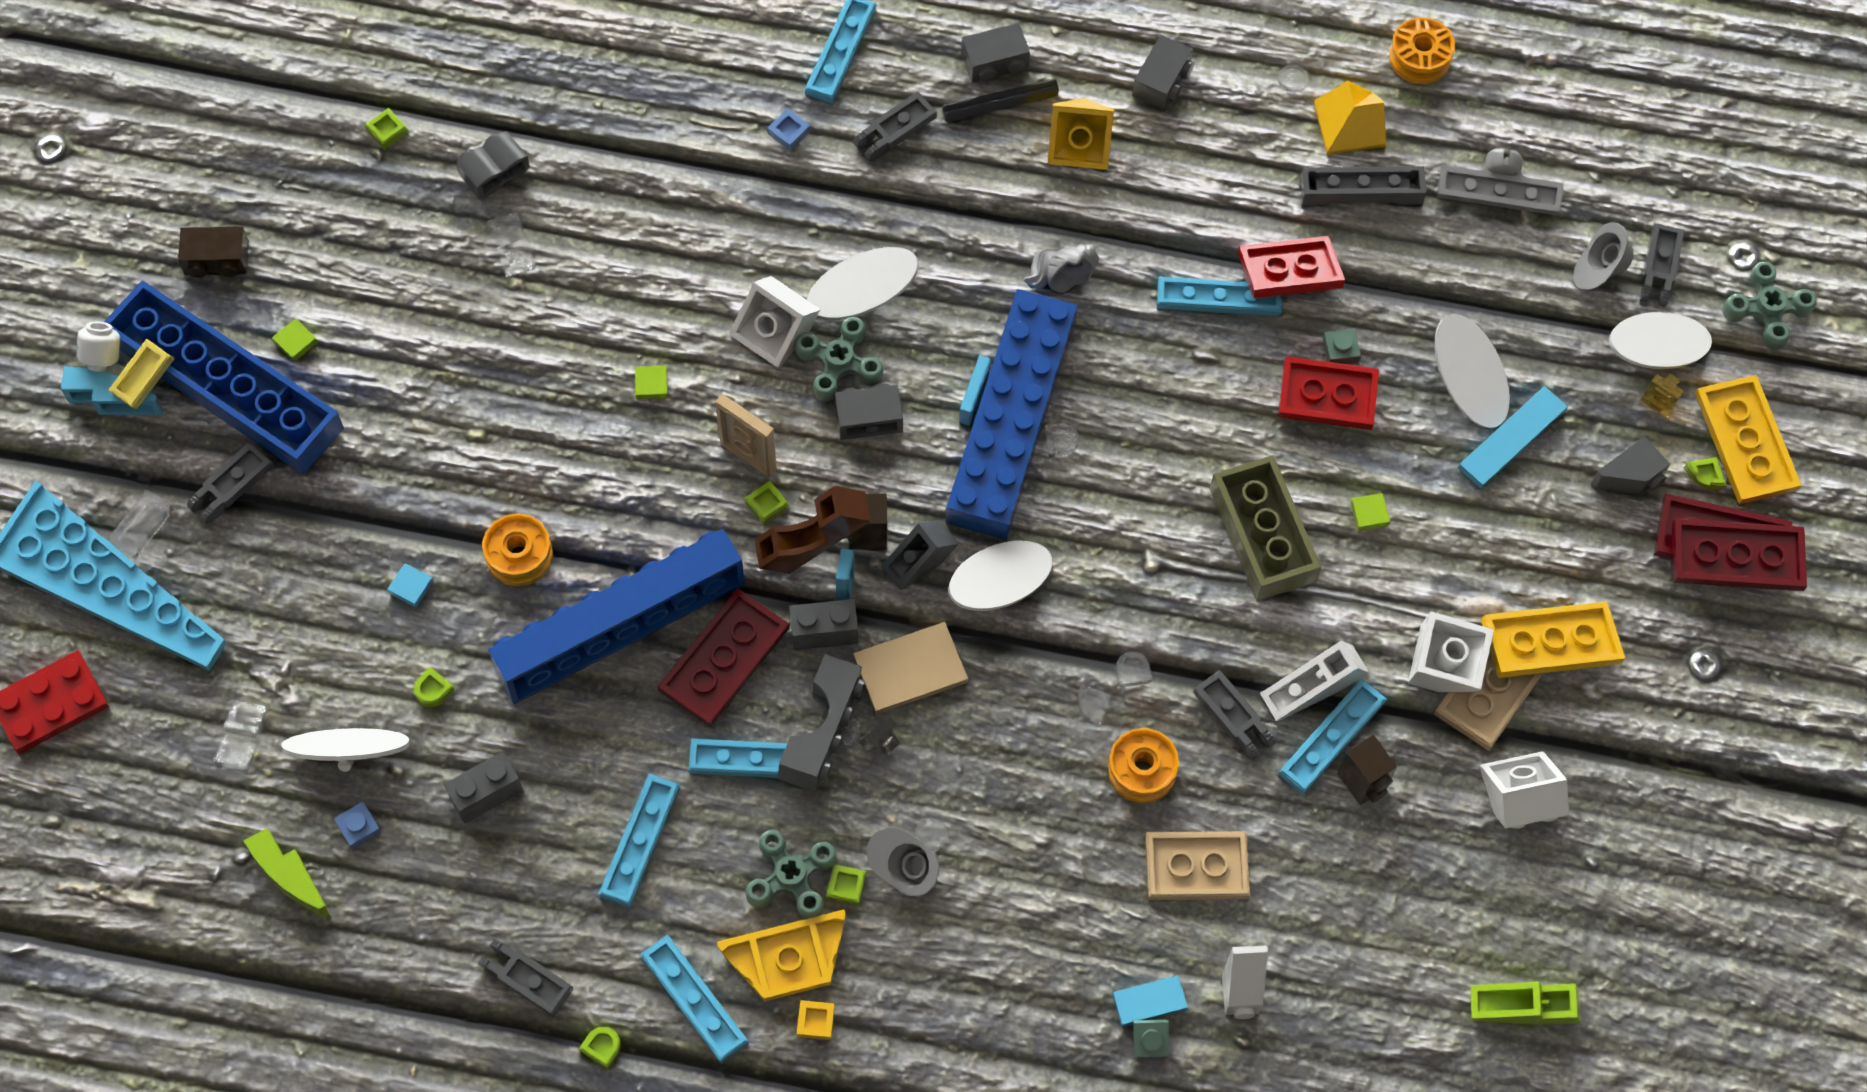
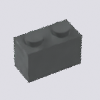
(995, 52)
(1162, 72)
(869, 411)
(824, 624)
(483, 787)

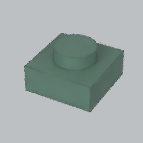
(1342, 346)
(1150, 1038)

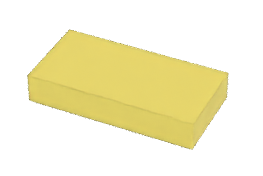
(141, 374)

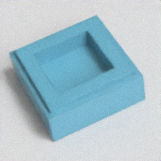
(410, 585)

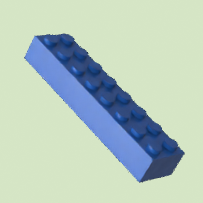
(228, 379)
(1011, 414)
(617, 615)

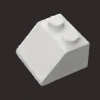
(773, 320)
(1450, 655)
(1525, 790)

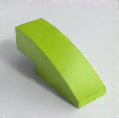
(286, 872)
(1526, 1003)

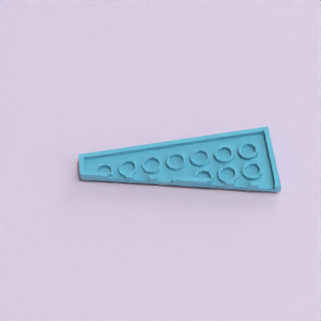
(74, 563)

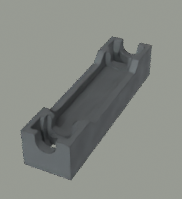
(1362, 185)

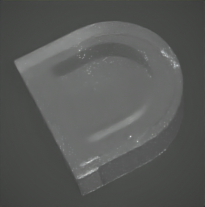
(1061, 439)
(1133, 670)

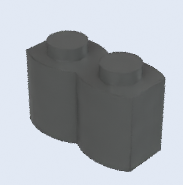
(492, 164)

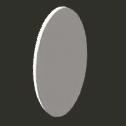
(863, 282)
(1660, 340)
(1472, 371)
(1000, 575)
(345, 745)

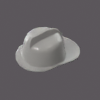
(1604, 257)
(903, 861)

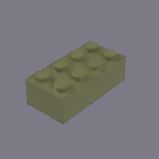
(1265, 528)

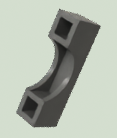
(808, 755)

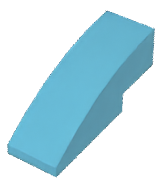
(90, 386)

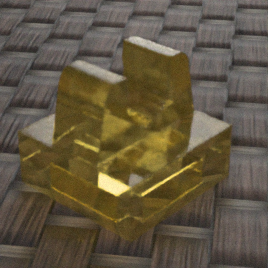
(1663, 394)

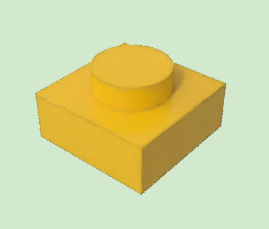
(815, 1020)

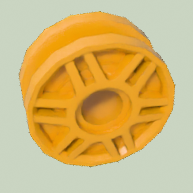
(1436, 54)
(514, 532)
(1139, 784)

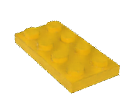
(1747, 439)
(1553, 639)

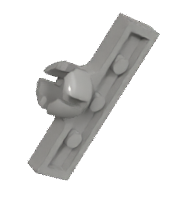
(1500, 185)

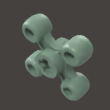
(1769, 305)
(848, 363)
(783, 864)

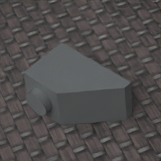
(1633, 470)
(919, 553)

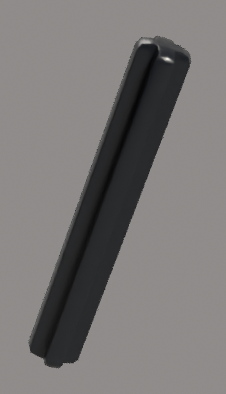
(1000, 100)

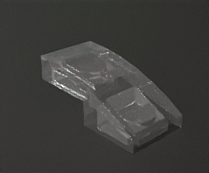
(511, 245)
(241, 737)

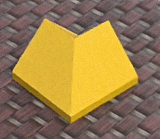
(1351, 119)
(1080, 134)

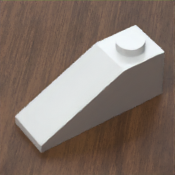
(1315, 681)
(1244, 981)

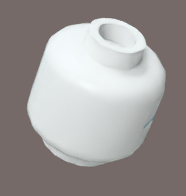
(98, 346)

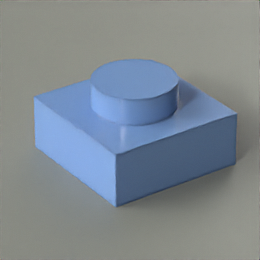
(788, 129)
(357, 825)

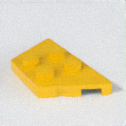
(787, 956)

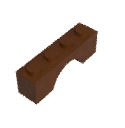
(790, 546)

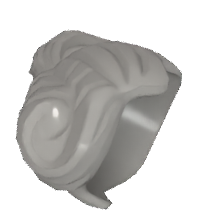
(1063, 268)

